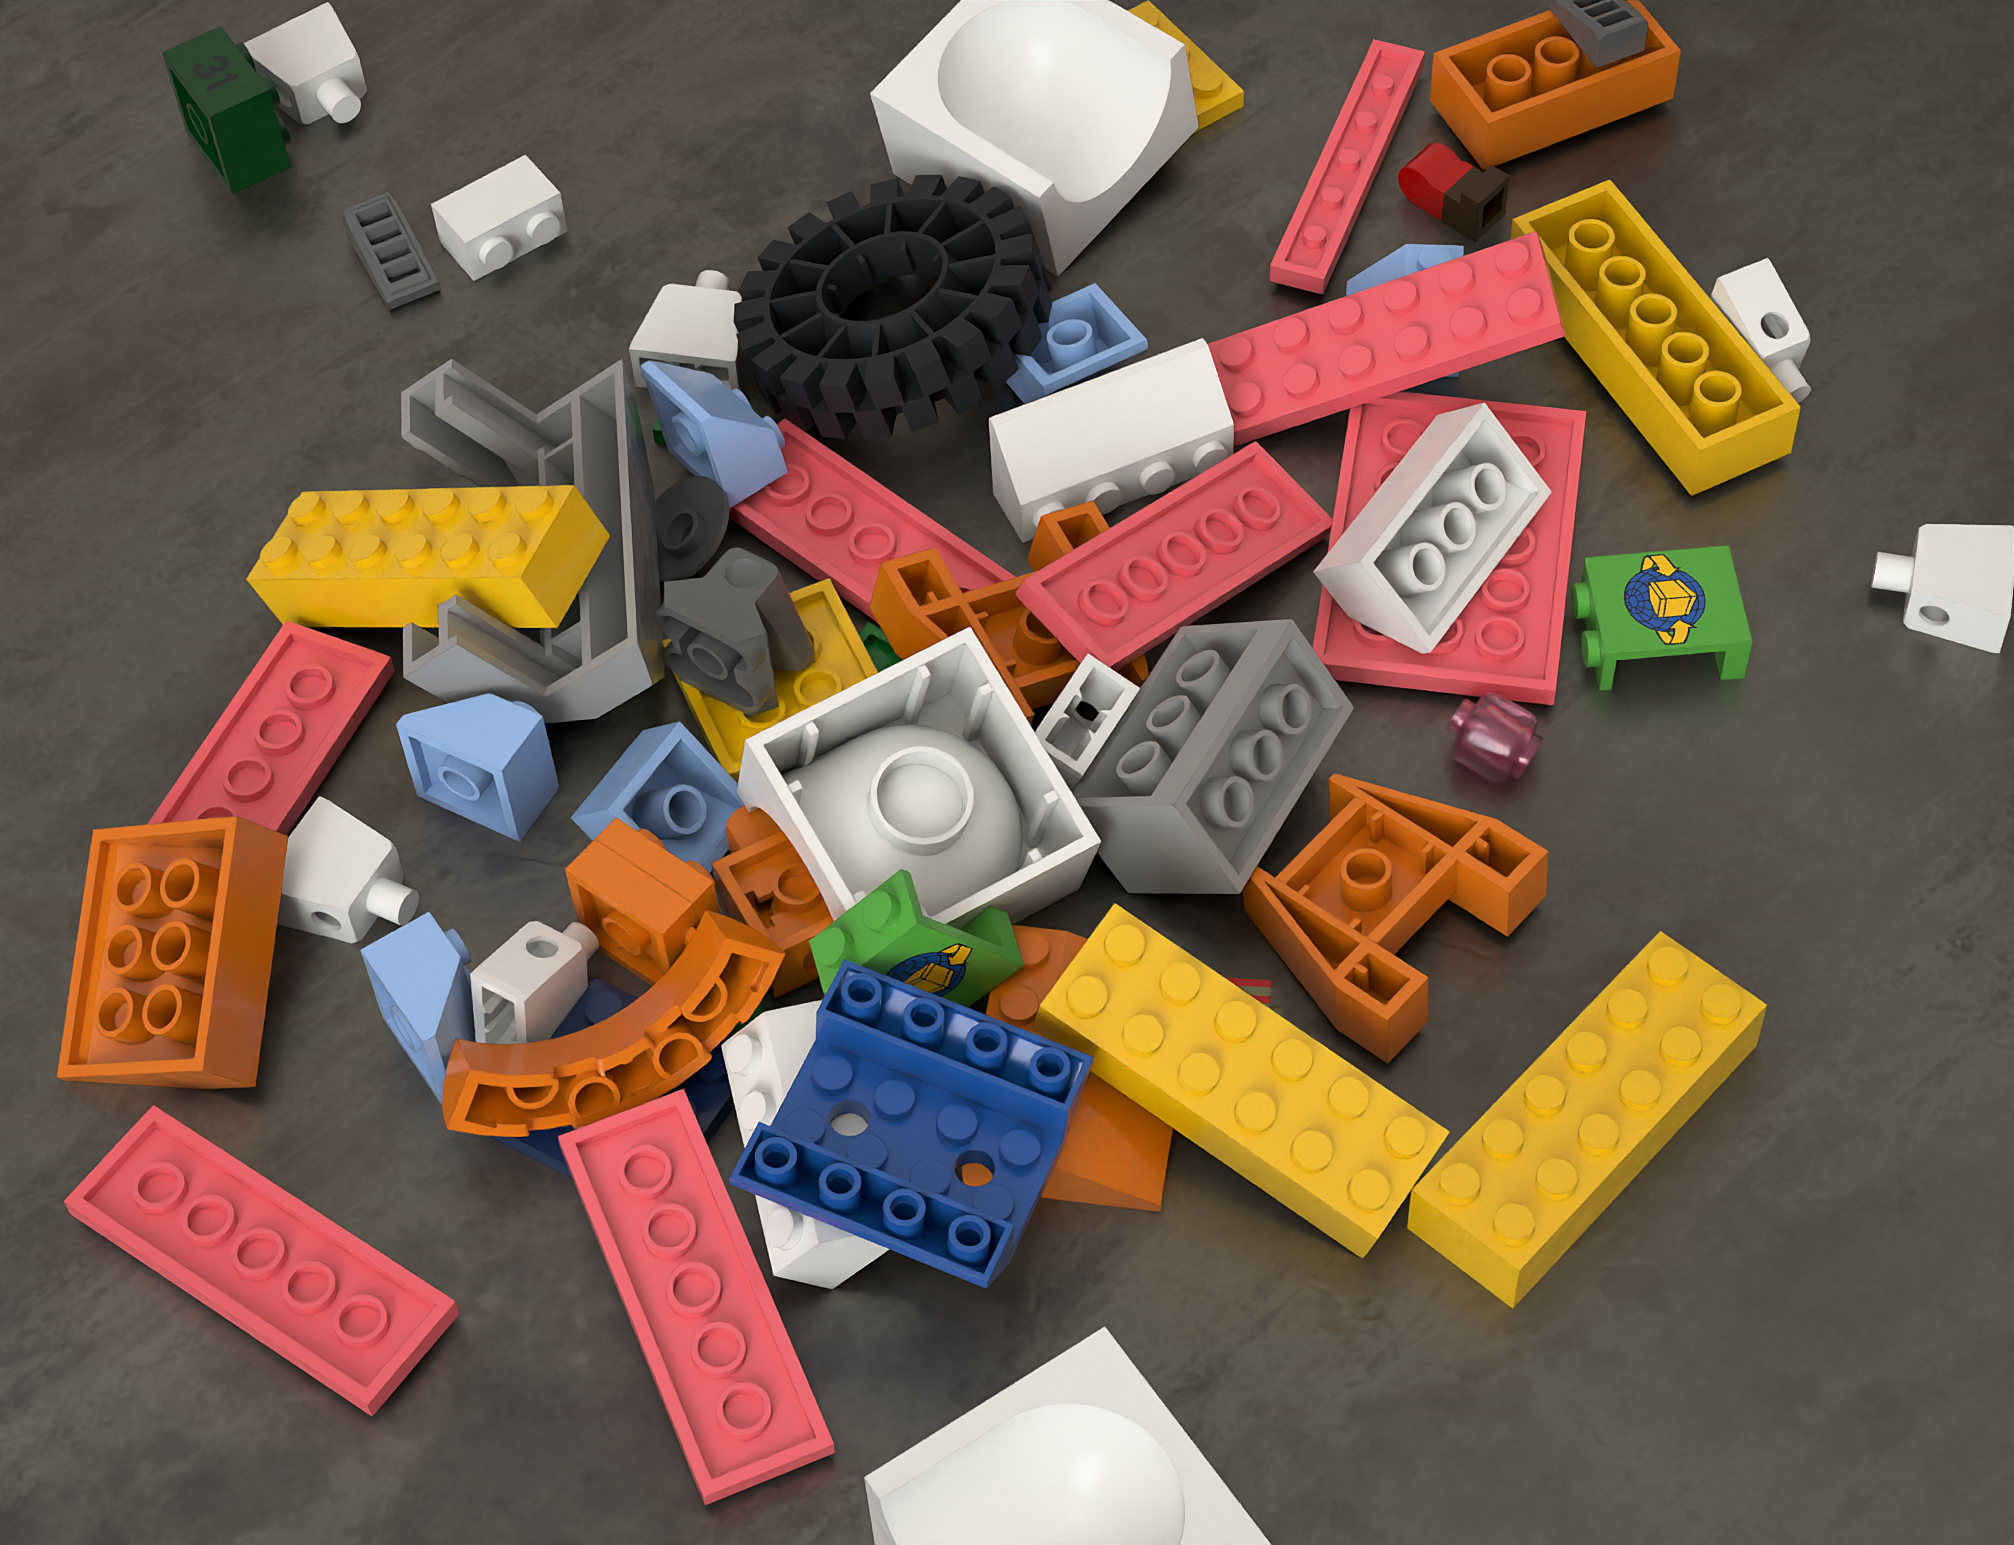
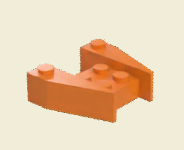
(923, 605)
(1372, 886)

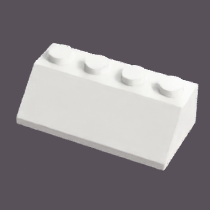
(1111, 438)
(1434, 529)
(760, 1071)

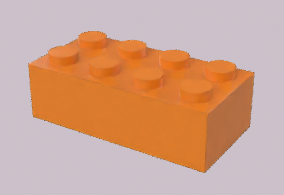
(1538, 86)

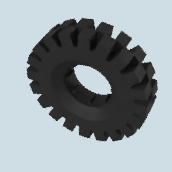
(869, 371)

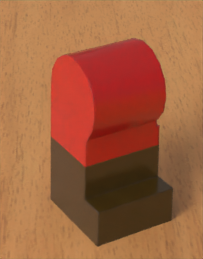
(1455, 190)

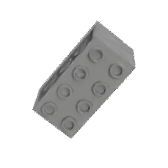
(1211, 757)

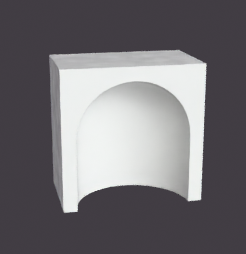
(1045, 103)
(927, 778)
(1060, 1461)

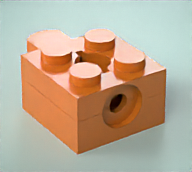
(772, 892)
(639, 898)

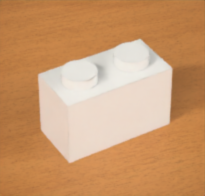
(499, 217)

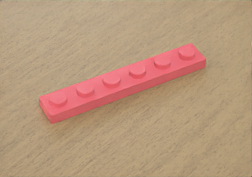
(1347, 167)

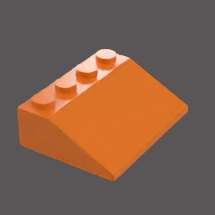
(174, 954)
(1114, 1145)

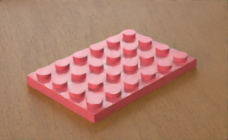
(1514, 622)

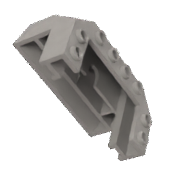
(609, 636)

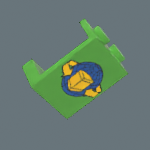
(1662, 608)
(896, 940)

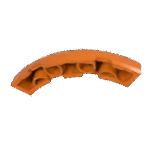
(624, 1057)

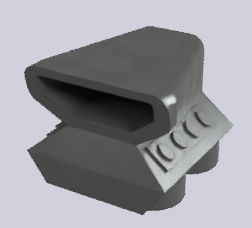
(734, 631)

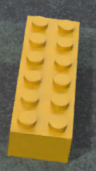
(1660, 341)
(406, 551)
(1240, 1080)
(1585, 1118)

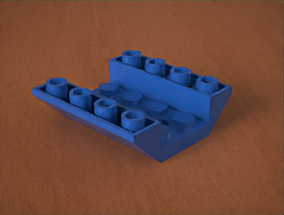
(935, 1095)

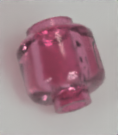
(1494, 737)

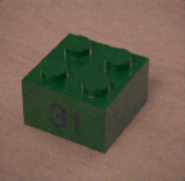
(228, 108)

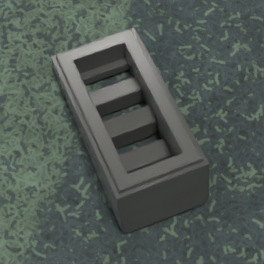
(1602, 44)
(377, 221)

